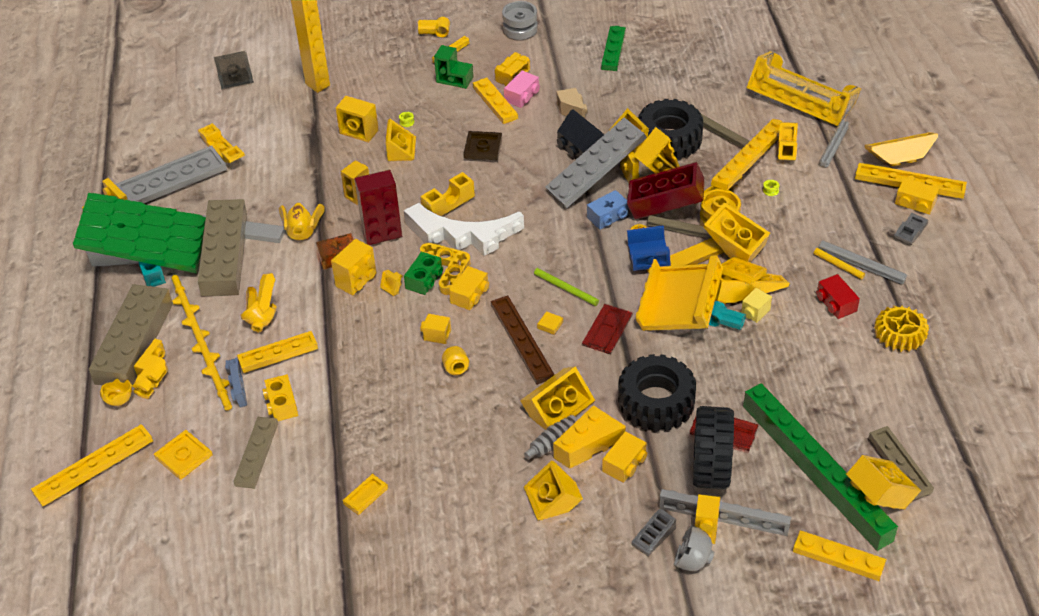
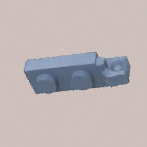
(236, 380)

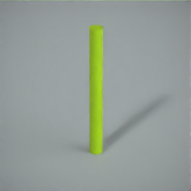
(567, 287)

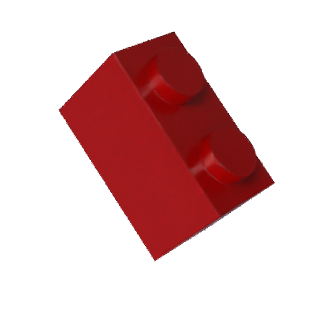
(837, 296)

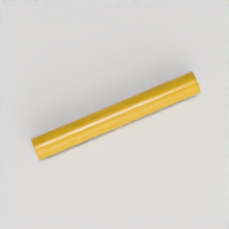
(839, 263)

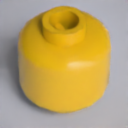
(455, 360)

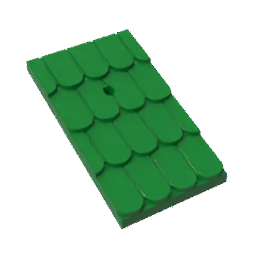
(131, 232)

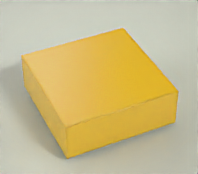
(550, 323)

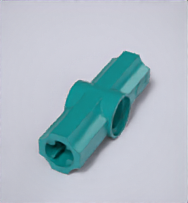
(727, 317)

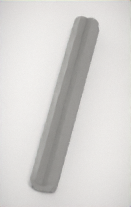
(834, 143)

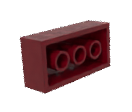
(666, 190)
(378, 207)

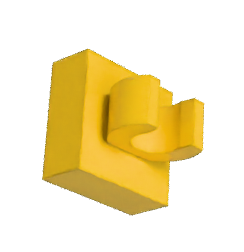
(391, 282)

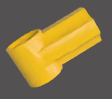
(439, 27)

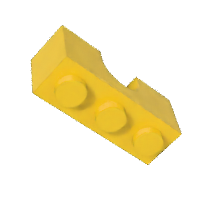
(459, 191)

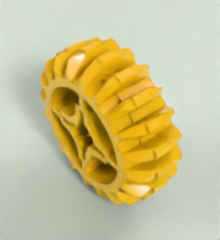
(901, 328)

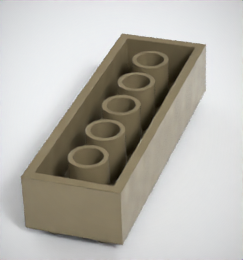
(222, 248)
(131, 334)

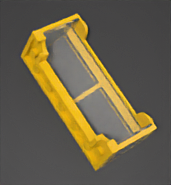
(801, 92)

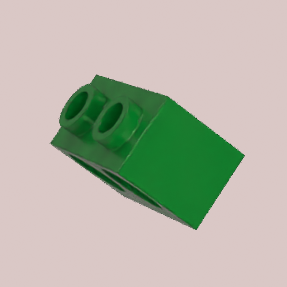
(423, 273)

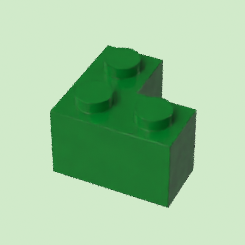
(450, 70)

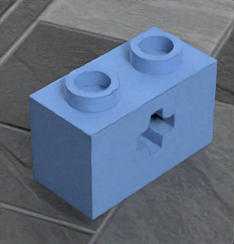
(607, 209)

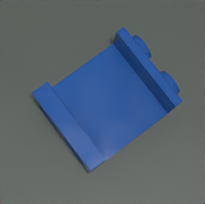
(647, 245)

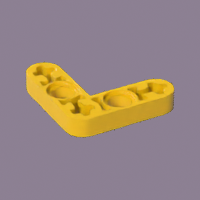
(452, 262)

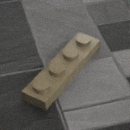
(892, 450)
(256, 452)

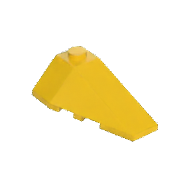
(734, 290)

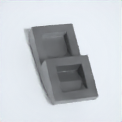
(911, 228)

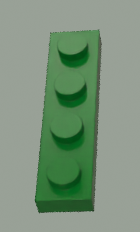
(613, 48)

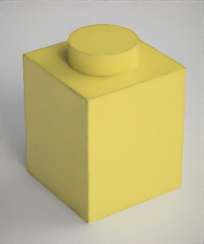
(756, 305)

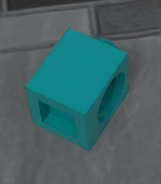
(152, 274)

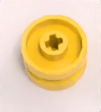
(713, 201)

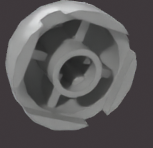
(694, 550)

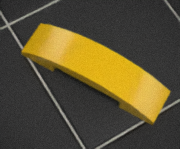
(213, 137)

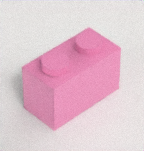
(521, 89)

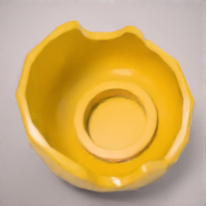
(116, 392)

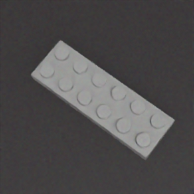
(595, 162)
(173, 175)

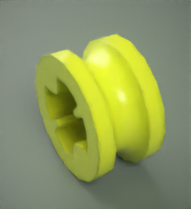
(406, 119)
(771, 191)

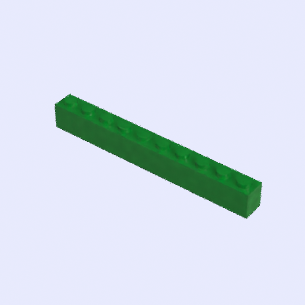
(819, 467)

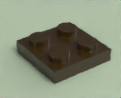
(483, 145)

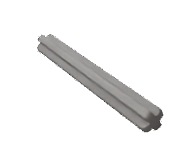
(863, 262)

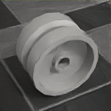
(519, 20)

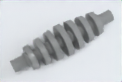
(545, 441)

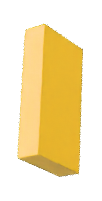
(365, 494)

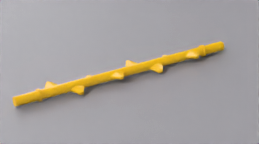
(201, 345)

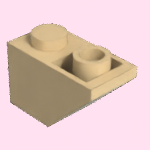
(570, 99)

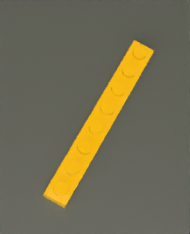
(747, 156)

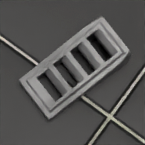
(661, 520)

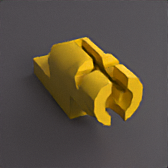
(150, 369)

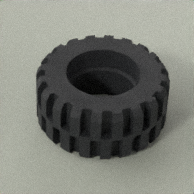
(679, 116)
(656, 412)
(713, 447)

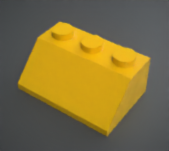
(558, 398)

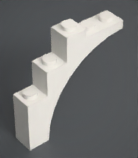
(459, 234)

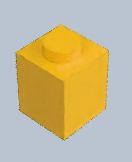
(436, 328)

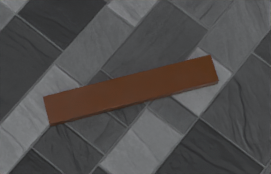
(522, 339)

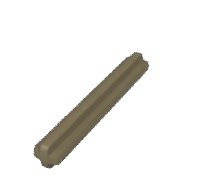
(724, 132)
(678, 226)

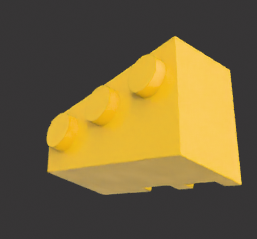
(587, 436)

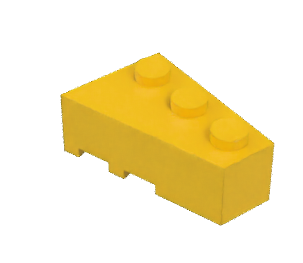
(657, 152)

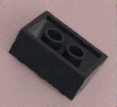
(577, 134)

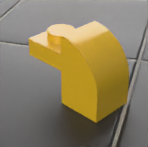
(787, 141)

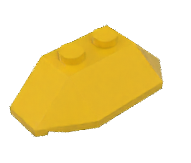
(903, 149)

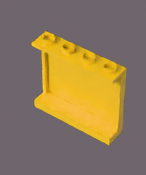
(679, 296)

